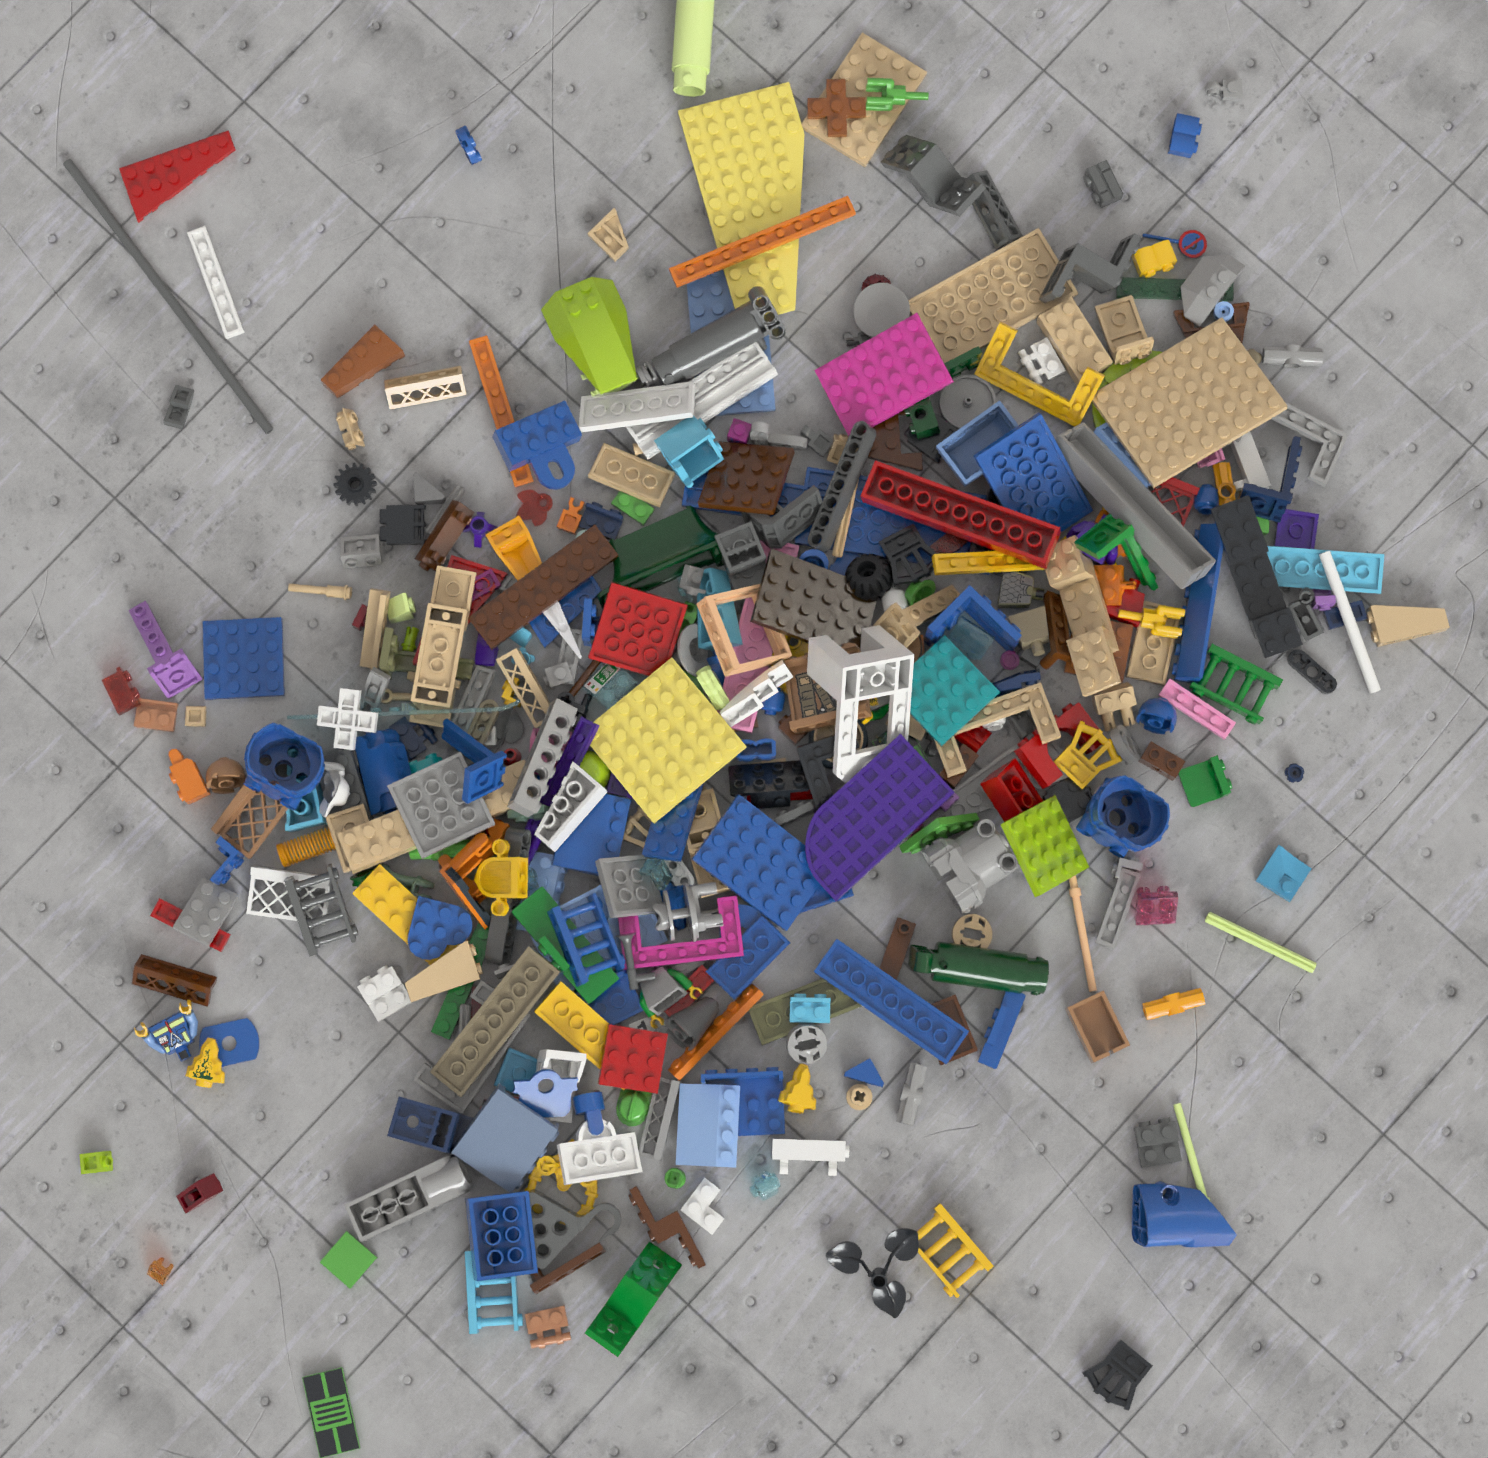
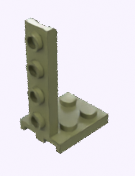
(397, 660)

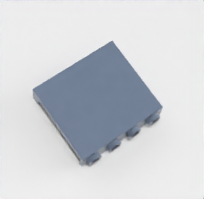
(505, 1139)

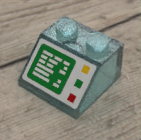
(609, 685)

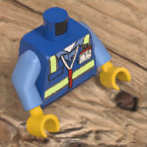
(172, 1033)

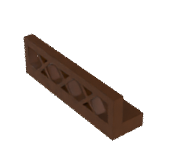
(173, 975)

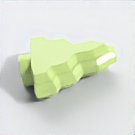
(712, 687)

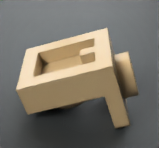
(837, 448)

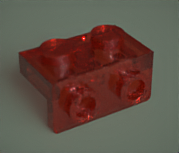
(121, 691)

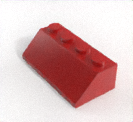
(1010, 790)

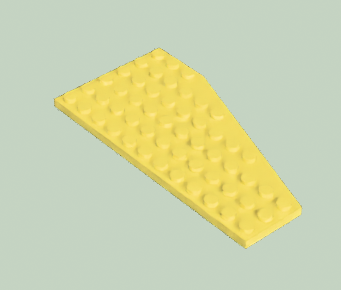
(750, 179)

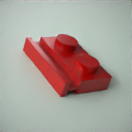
(974, 738)

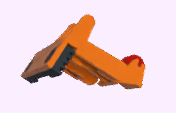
(464, 862)

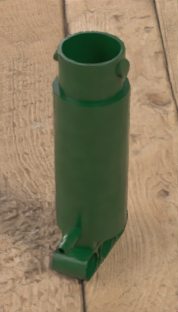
(981, 967)

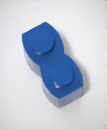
(1184, 135)
(761, 750)

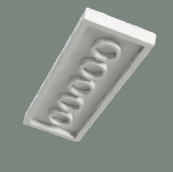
(637, 406)

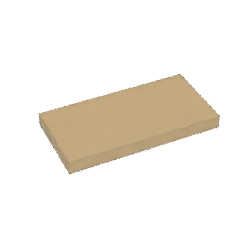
(631, 475)
(1151, 653)

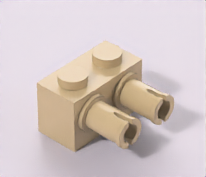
(1115, 698)

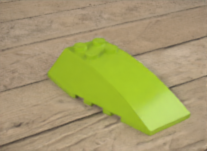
(593, 331)

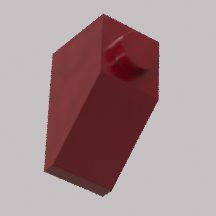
(199, 1193)

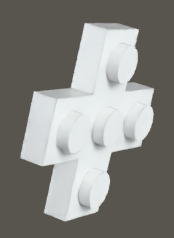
(347, 719)

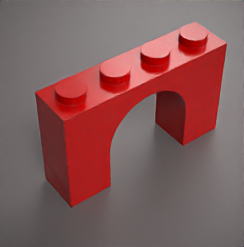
(1035, 754)

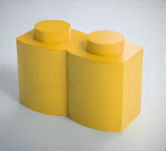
(1154, 258)

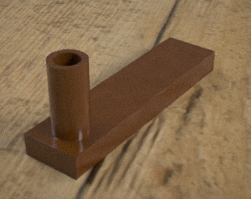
(1057, 630)
(897, 947)
(543, 1282)

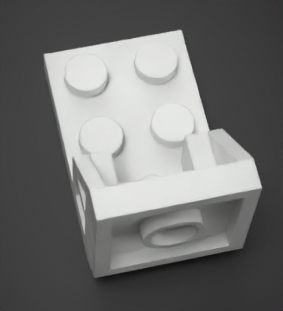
(566, 1065)

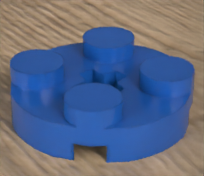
(468, 145)

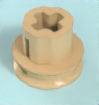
(851, 1094)

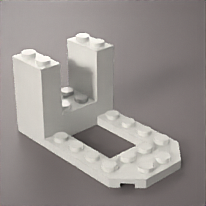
(877, 671)

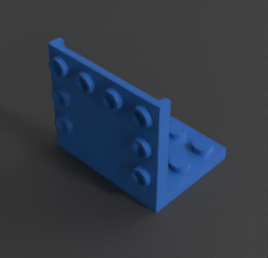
(982, 612)
(759, 1093)

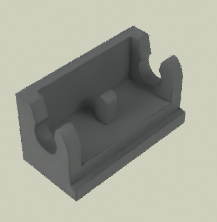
(1022, 724)

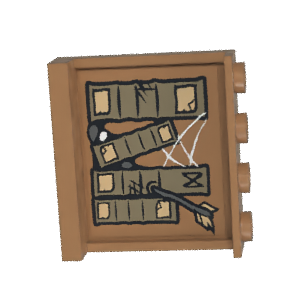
(809, 703)

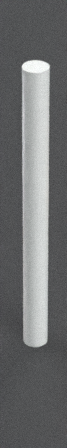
(1349, 622)

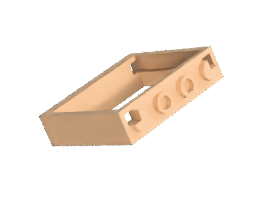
(721, 641)

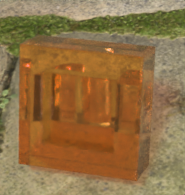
(159, 1272)

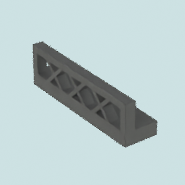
(989, 214)

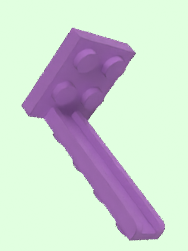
(171, 670)

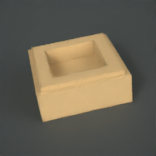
(195, 716)

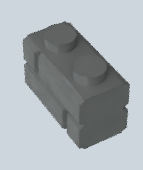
(1103, 184)

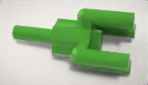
(891, 94)

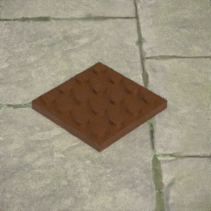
(747, 478)

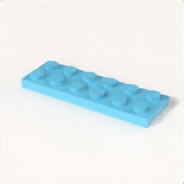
(1304, 569)

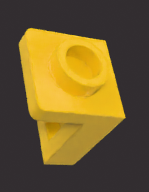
(508, 692)

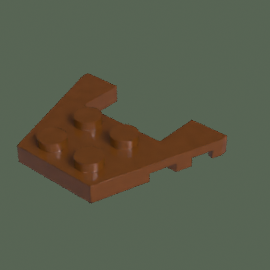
(1238, 326)
(888, 447)

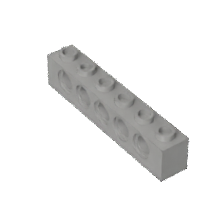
(520, 800)

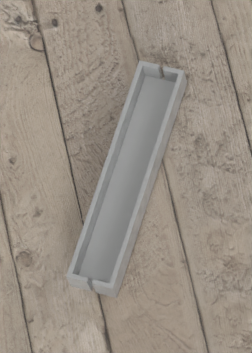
(1133, 503)

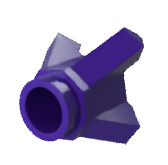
(479, 528)

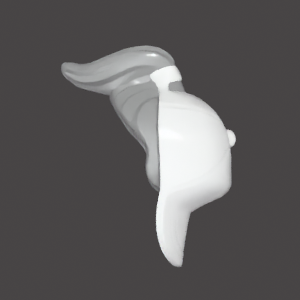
(336, 788)

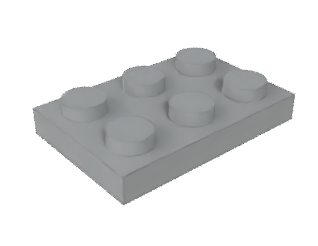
(205, 912)

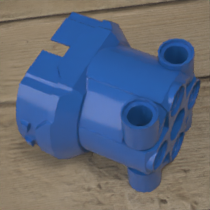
(274, 743)
(1145, 812)

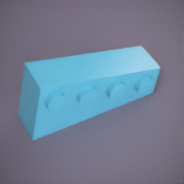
(307, 813)

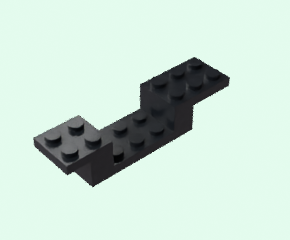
(1254, 577)

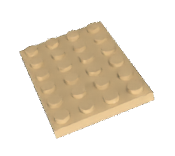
(866, 134)

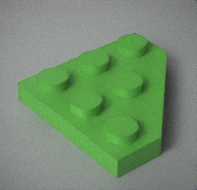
(939, 827)

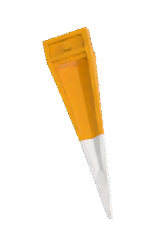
(518, 553)

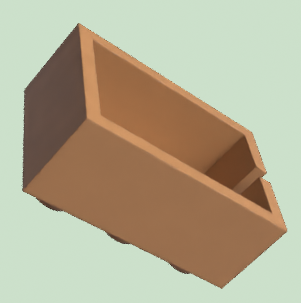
(1097, 1027)

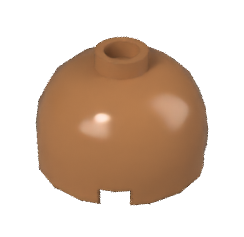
(225, 776)

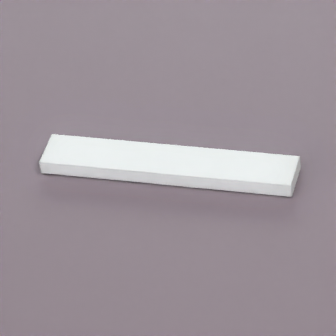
(215, 282)

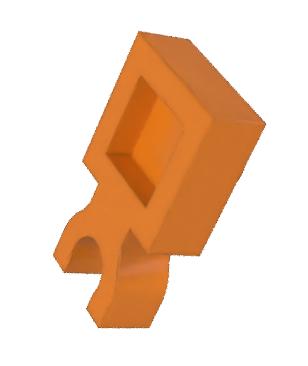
(570, 519)

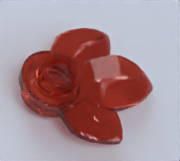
(531, 509)

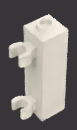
(1249, 463)
(809, 1151)

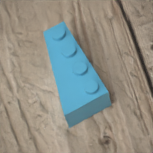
(716, 582)

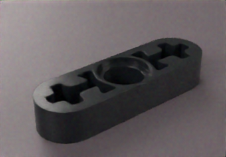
(1304, 657)

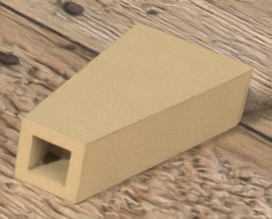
(1403, 623)
(448, 972)

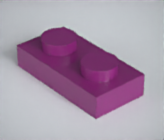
(482, 584)

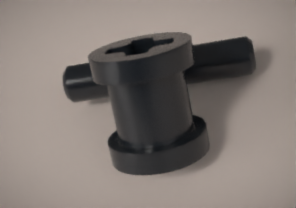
(582, 709)

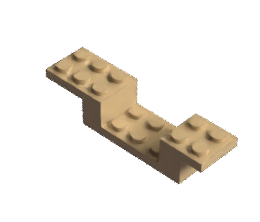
(1087, 617)
(442, 644)

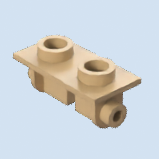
(348, 420)

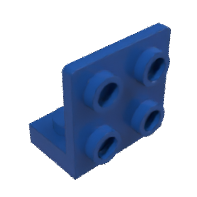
(234, 860)

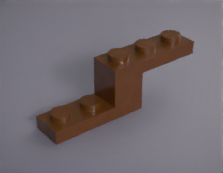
(666, 1227)

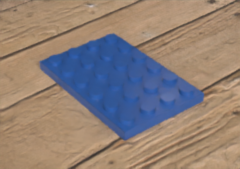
(1033, 475)
(758, 862)

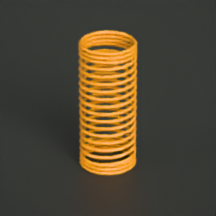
(284, 854)

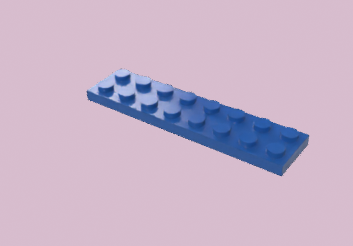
(891, 1001)

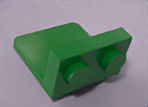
(1205, 781)

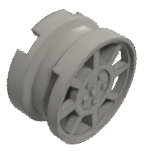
(644, 377)

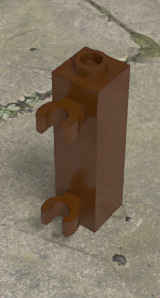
(444, 536)

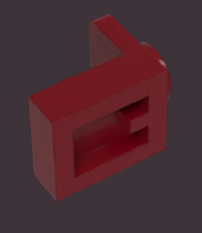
(360, 619)

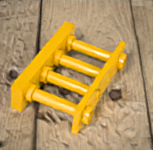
(967, 1247)

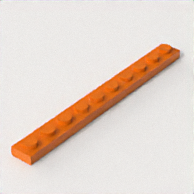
(762, 241)

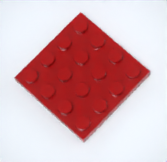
(636, 629)

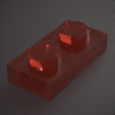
(948, 544)

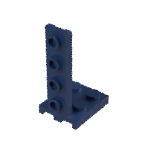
(1269, 502)

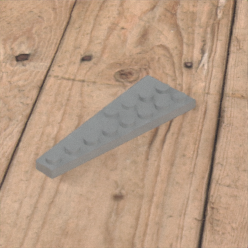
(971, 794)

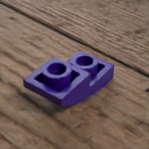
(484, 655)

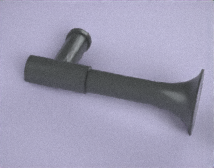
(633, 978)

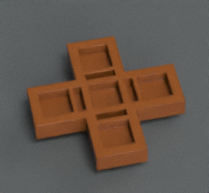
(836, 107)

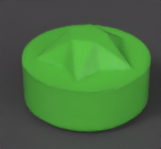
(675, 1178)

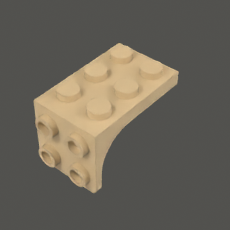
(1124, 330)

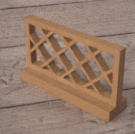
(233, 812)

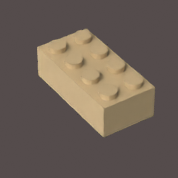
(1073, 339)

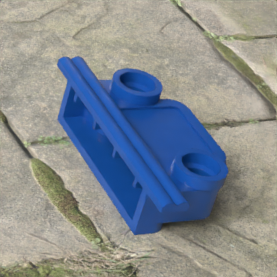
(381, 764)

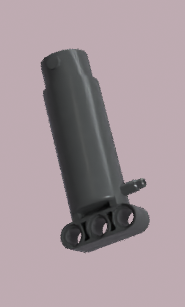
(721, 339)

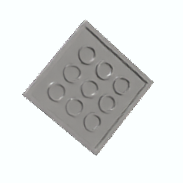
(434, 806)

